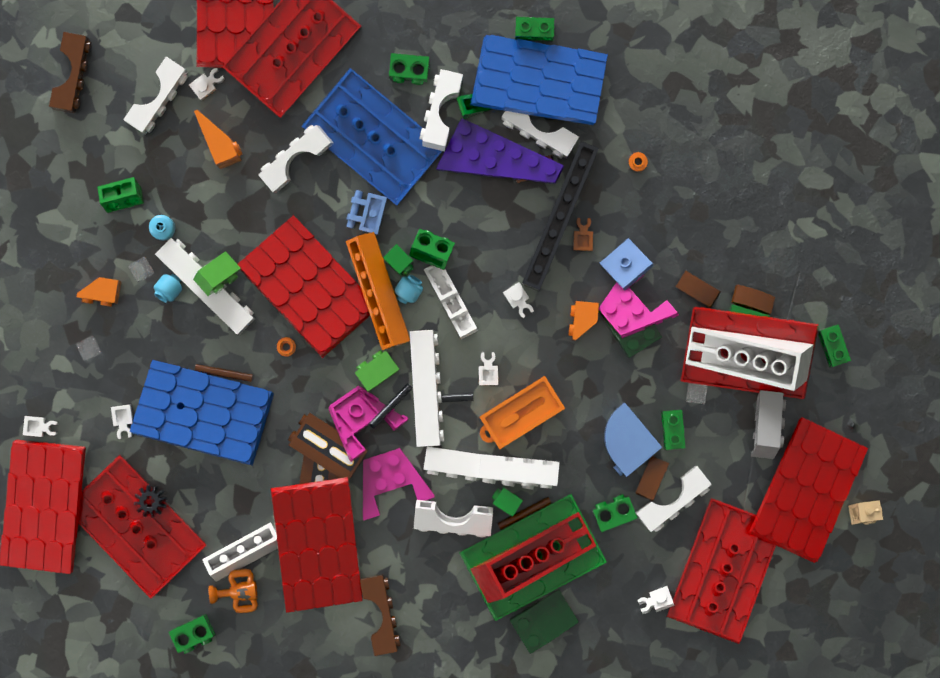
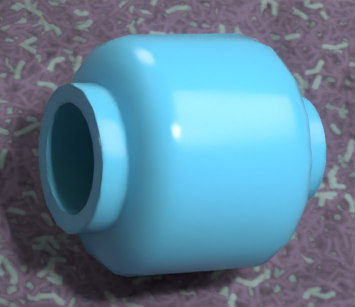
(159, 233)
(167, 288)
(408, 289)

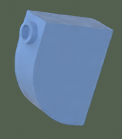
(628, 441)

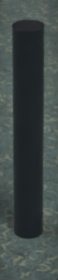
(457, 397)
(390, 406)

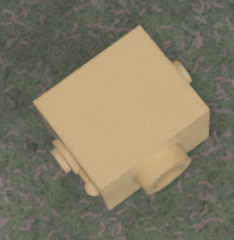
(865, 512)

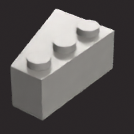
(768, 424)

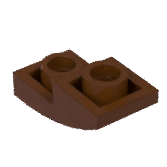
(698, 289)
(753, 299)
(652, 478)

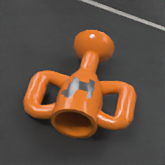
(238, 591)

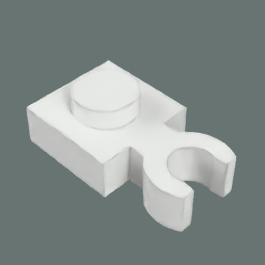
(204, 86)
(516, 297)
(488, 374)
(122, 417)
(36, 426)
(660, 600)

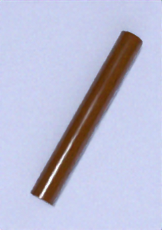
(224, 373)
(523, 513)

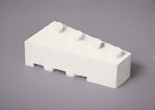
(518, 470)

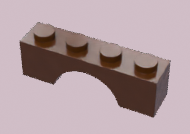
(66, 96)
(375, 589)

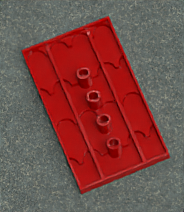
(225, 27)
(290, 50)
(306, 286)
(808, 490)
(42, 506)
(316, 544)
(142, 546)
(722, 573)

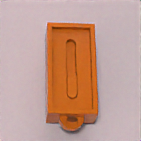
(520, 413)

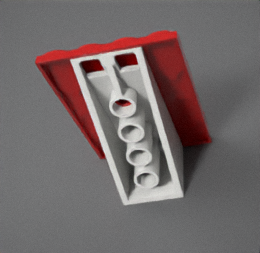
(749, 352)

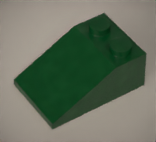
(636, 342)
(544, 621)

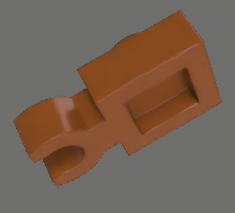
(583, 238)

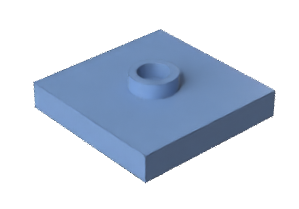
(626, 264)

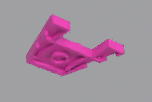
(629, 314)
(355, 413)
(388, 473)

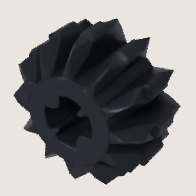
(145, 496)

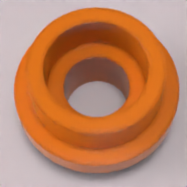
(635, 167)
(281, 342)

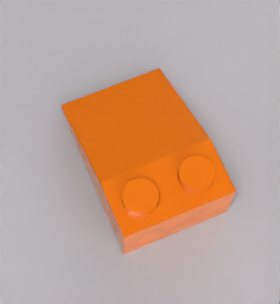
(222, 148)

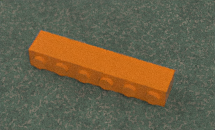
(378, 290)

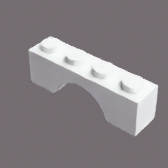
(447, 88)
(144, 116)
(559, 142)
(277, 173)
(693, 484)
(476, 522)

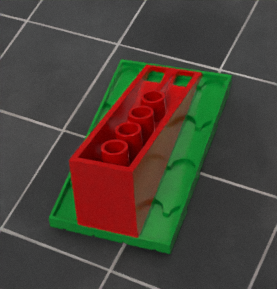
(533, 557)

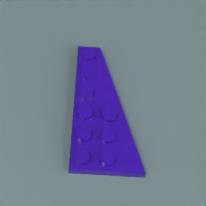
(488, 154)

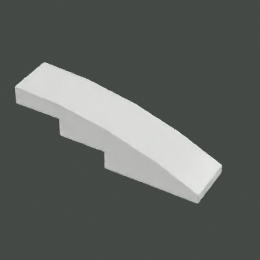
(451, 301)

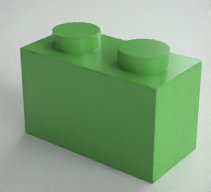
(216, 274)
(377, 370)

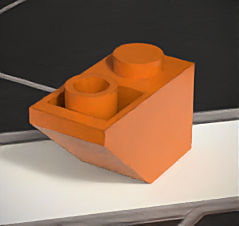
(101, 290)
(585, 316)

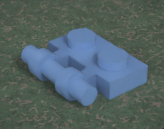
(372, 212)

